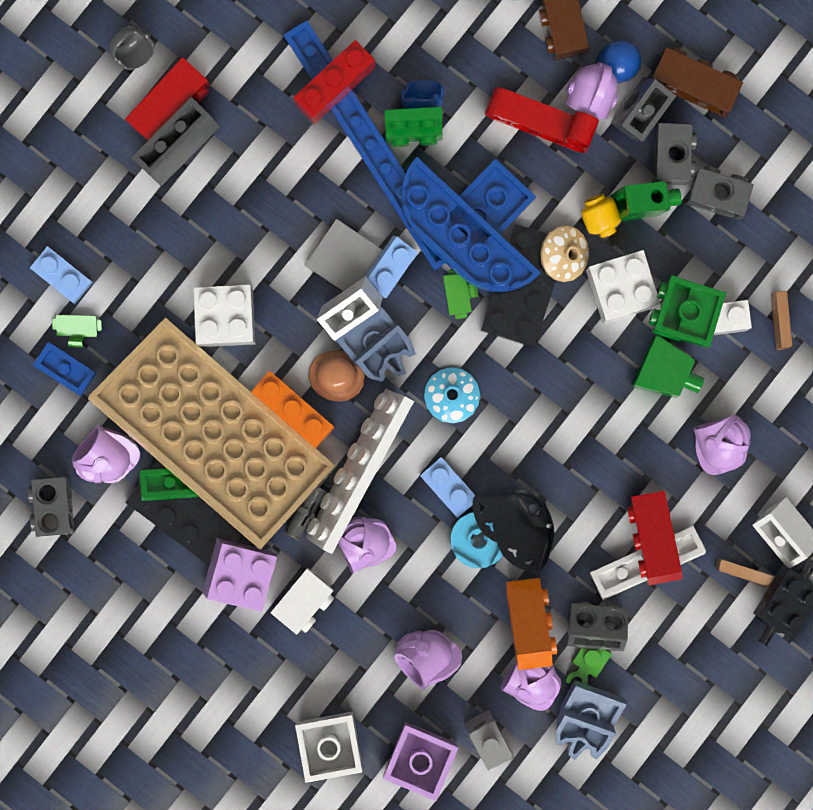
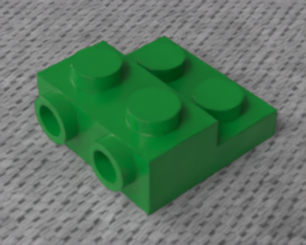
(413, 125)
(687, 311)

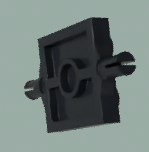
(786, 603)

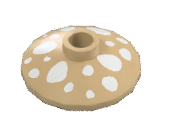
(556, 253)

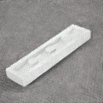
(625, 572)

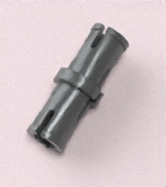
(304, 514)

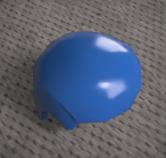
(622, 58)
(422, 94)

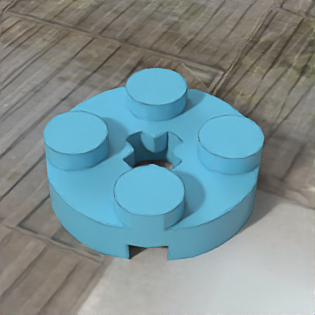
(462, 544)

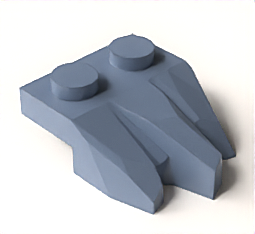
(377, 346)
(588, 719)

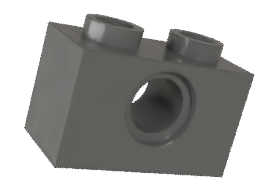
(643, 109)
(679, 137)
(703, 195)

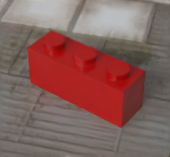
(334, 82)
(167, 98)
(655, 538)

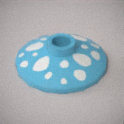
(452, 410)

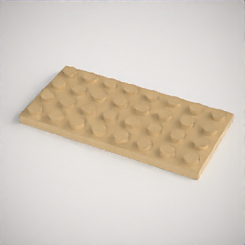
(211, 433)

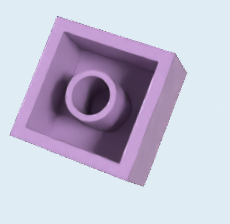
(239, 574)
(420, 761)

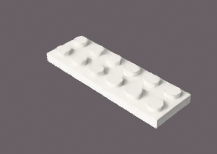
(359, 470)

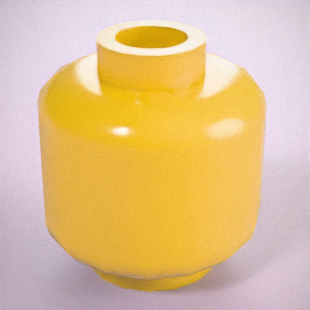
(600, 215)

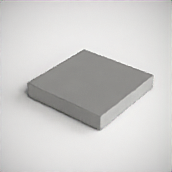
(343, 256)

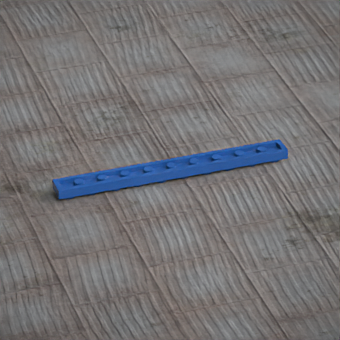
(359, 129)

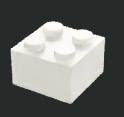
(623, 286)
(224, 316)
(329, 747)

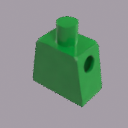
(645, 200)
(667, 370)

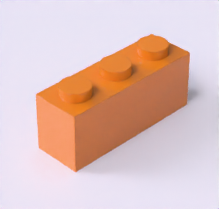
(293, 409)
(530, 623)

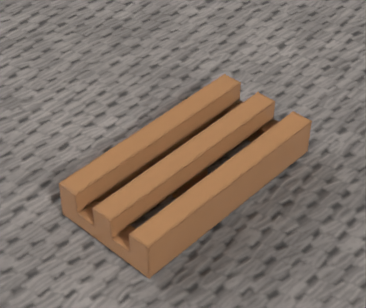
(781, 320)
(744, 572)

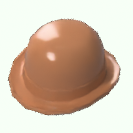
(335, 376)

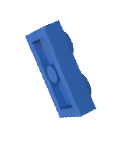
(64, 369)

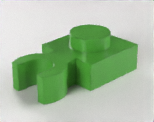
(589, 662)

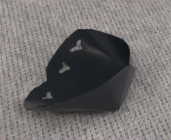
(516, 526)

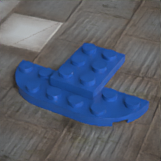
(469, 226)

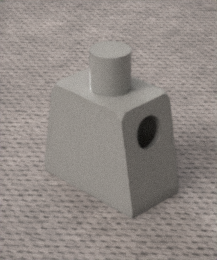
(488, 740)

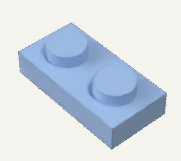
(390, 265)
(61, 275)
(448, 487)

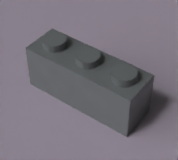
(175, 141)

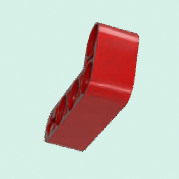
(542, 120)

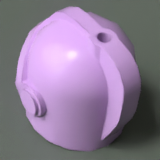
(593, 90)
(722, 444)
(105, 456)
(366, 543)
(427, 657)
(533, 686)

